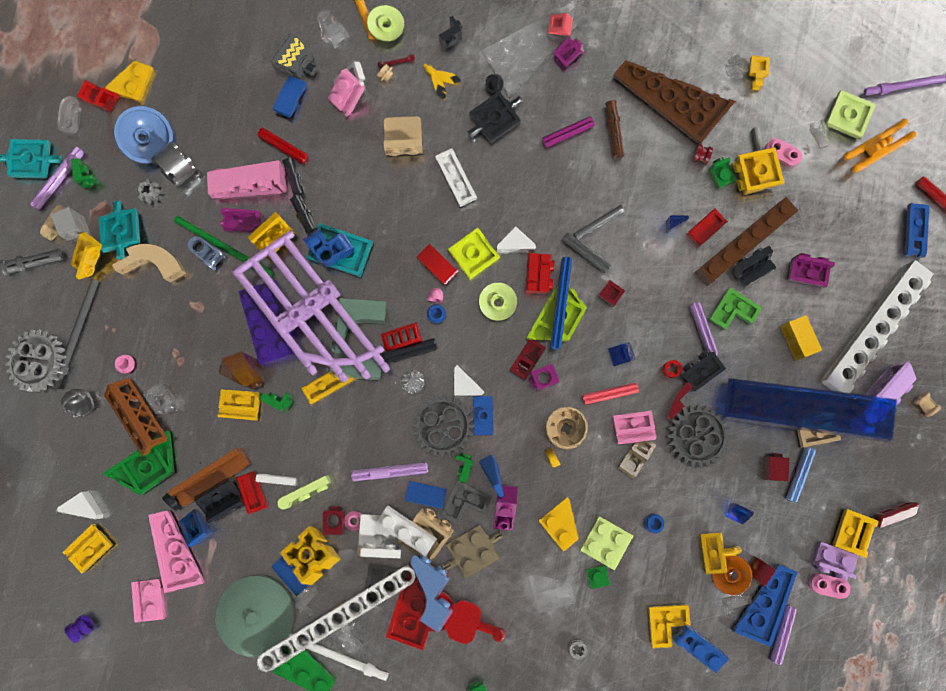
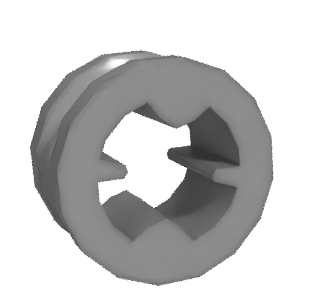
(575, 655)

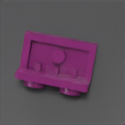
(810, 270)

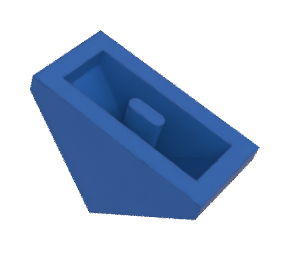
(194, 528)

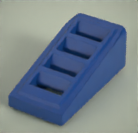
(492, 472)

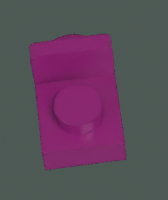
(569, 50)

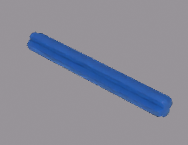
(561, 302)

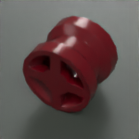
(702, 154)

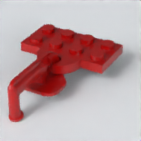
(460, 625)

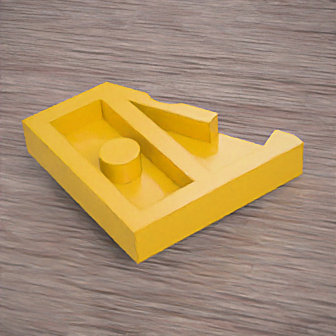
(132, 81)
(561, 524)

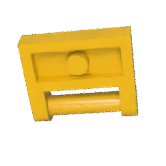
(849, 532)

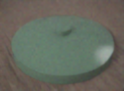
(254, 615)

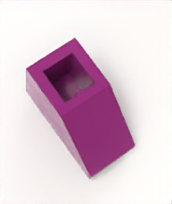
(506, 509)

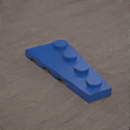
(767, 608)

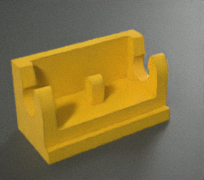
(800, 338)

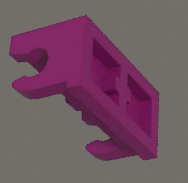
(241, 220)

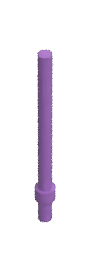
(884, 88)

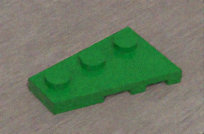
(305, 672)

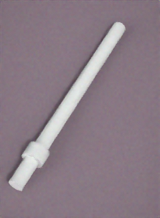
(368, 669)

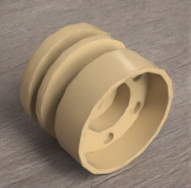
(572, 418)

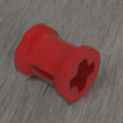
(672, 363)

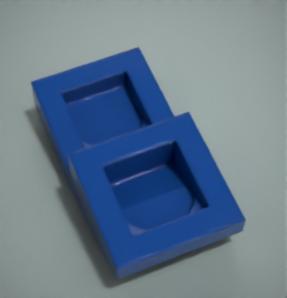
(289, 95)

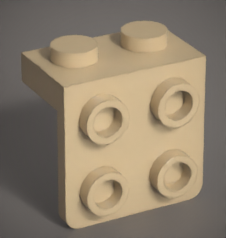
(403, 136)

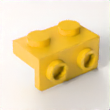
(269, 231)
(85, 255)

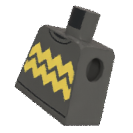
(293, 57)

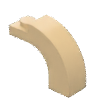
(146, 253)

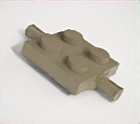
(472, 551)

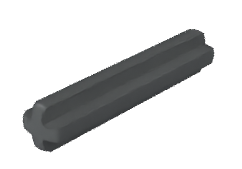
(586, 252)

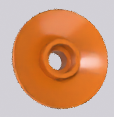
(731, 586)

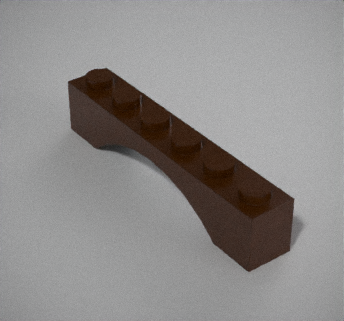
(746, 241)

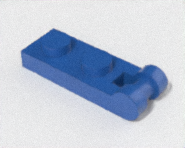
(916, 230)
(701, 648)

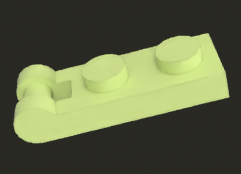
(303, 493)

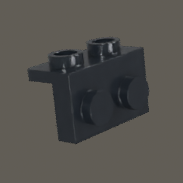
(755, 267)
(703, 369)
(219, 500)

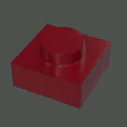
(611, 293)

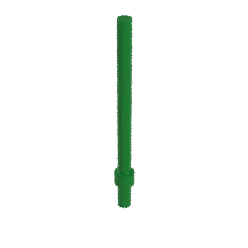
(216, 242)

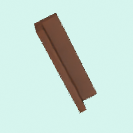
(128, 418)
(211, 475)

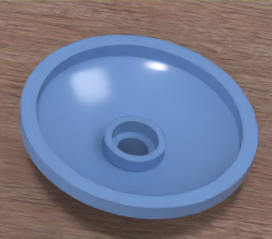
(144, 122)

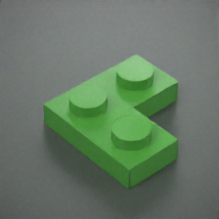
(734, 304)

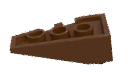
(242, 370)

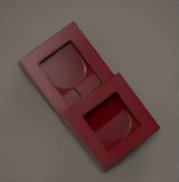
(527, 358)
(675, 404)

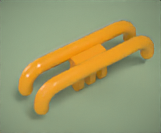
(879, 146)

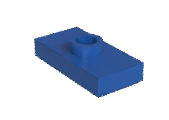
(483, 415)

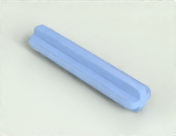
(801, 474)

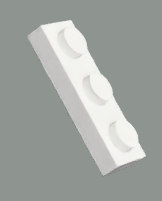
(456, 177)
(406, 530)

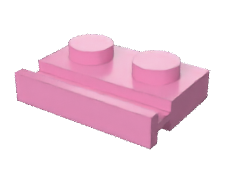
(346, 92)
(634, 427)
(148, 600)

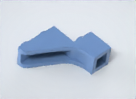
(433, 582)

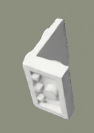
(375, 540)

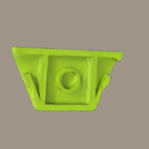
(544, 324)

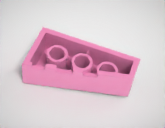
(247, 180)

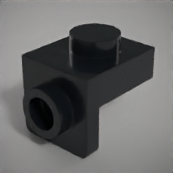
(451, 35)

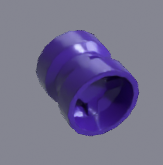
(76, 630)

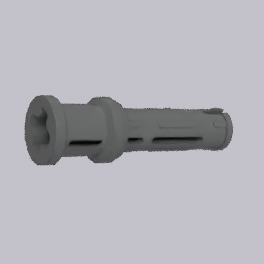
(22, 265)

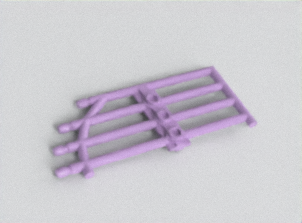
(304, 309)

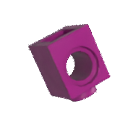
(549, 371)

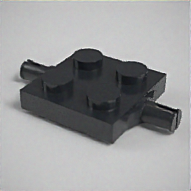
(495, 117)

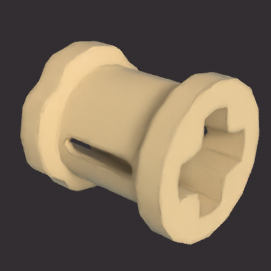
(927, 404)

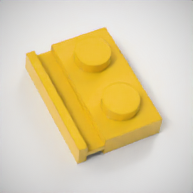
(239, 404)
(87, 548)

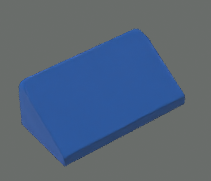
(425, 494)
(286, 573)

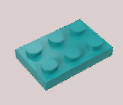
(355, 262)

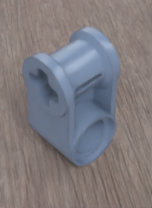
(208, 254)

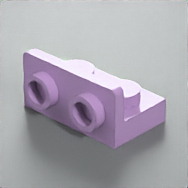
(834, 559)

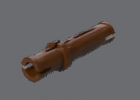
(611, 107)

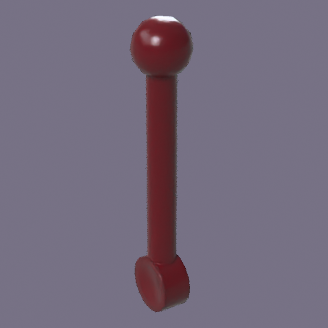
(411, 58)

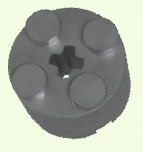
(173, 164)

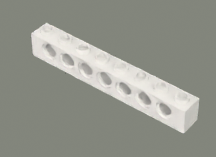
(921, 280)

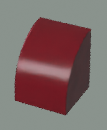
(761, 571)

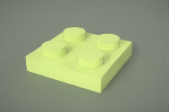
(850, 114)
(606, 543)

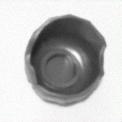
(77, 402)

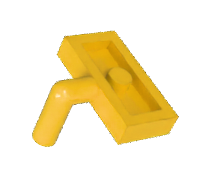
(715, 553)

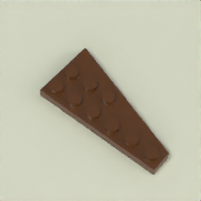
(679, 102)

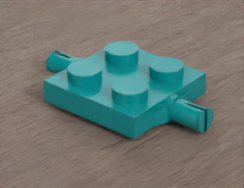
(29, 158)
(119, 230)

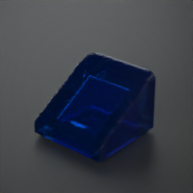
(675, 221)
(622, 354)
(739, 513)

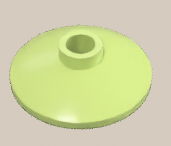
(385, 15)
(500, 292)

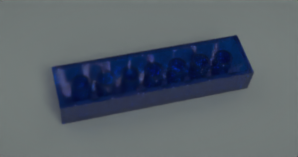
(811, 410)

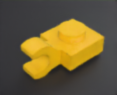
(758, 68)

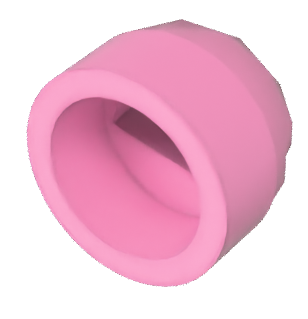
(435, 295)

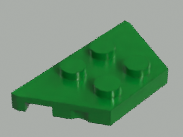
(146, 471)

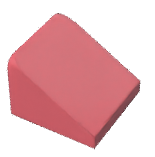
(560, 24)

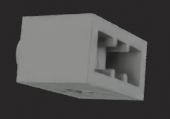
(69, 224)

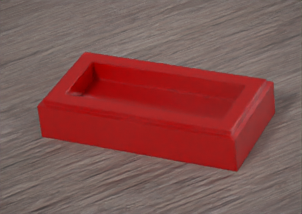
(706, 227)
(251, 492)

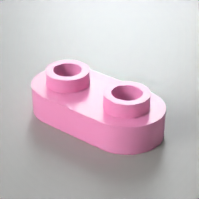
(784, 152)
(830, 587)

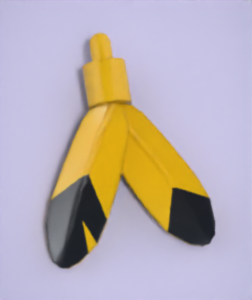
(439, 77)

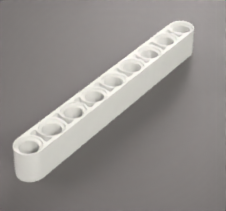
(330, 624)

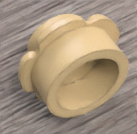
(385, 73)

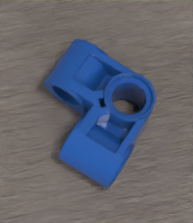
(338, 247)

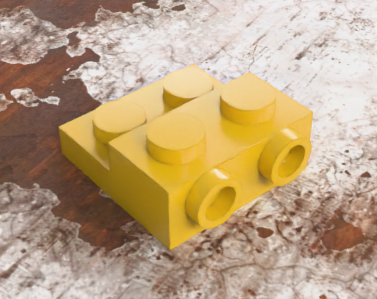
(758, 171)

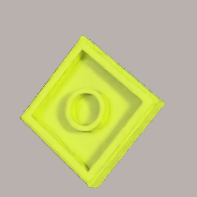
(473, 253)

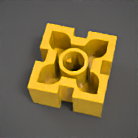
(310, 555)

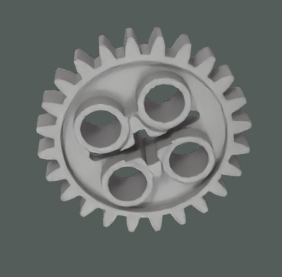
(34, 375)

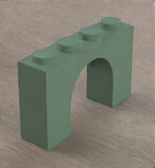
(361, 312)

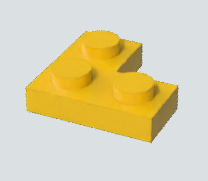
(662, 619)

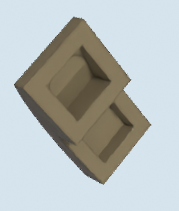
(636, 457)

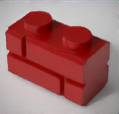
(538, 274)

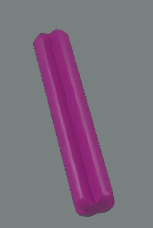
(568, 131)

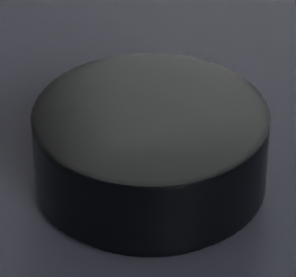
(494, 83)
(171, 501)

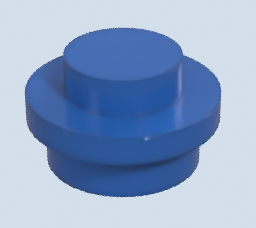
(436, 313)
(654, 523)

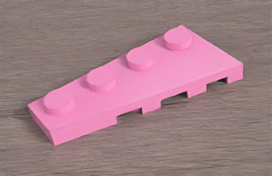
(173, 555)

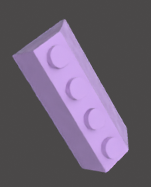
(894, 382)

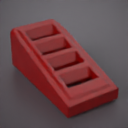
(406, 328)

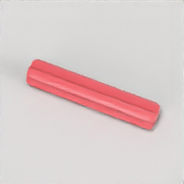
(610, 393)

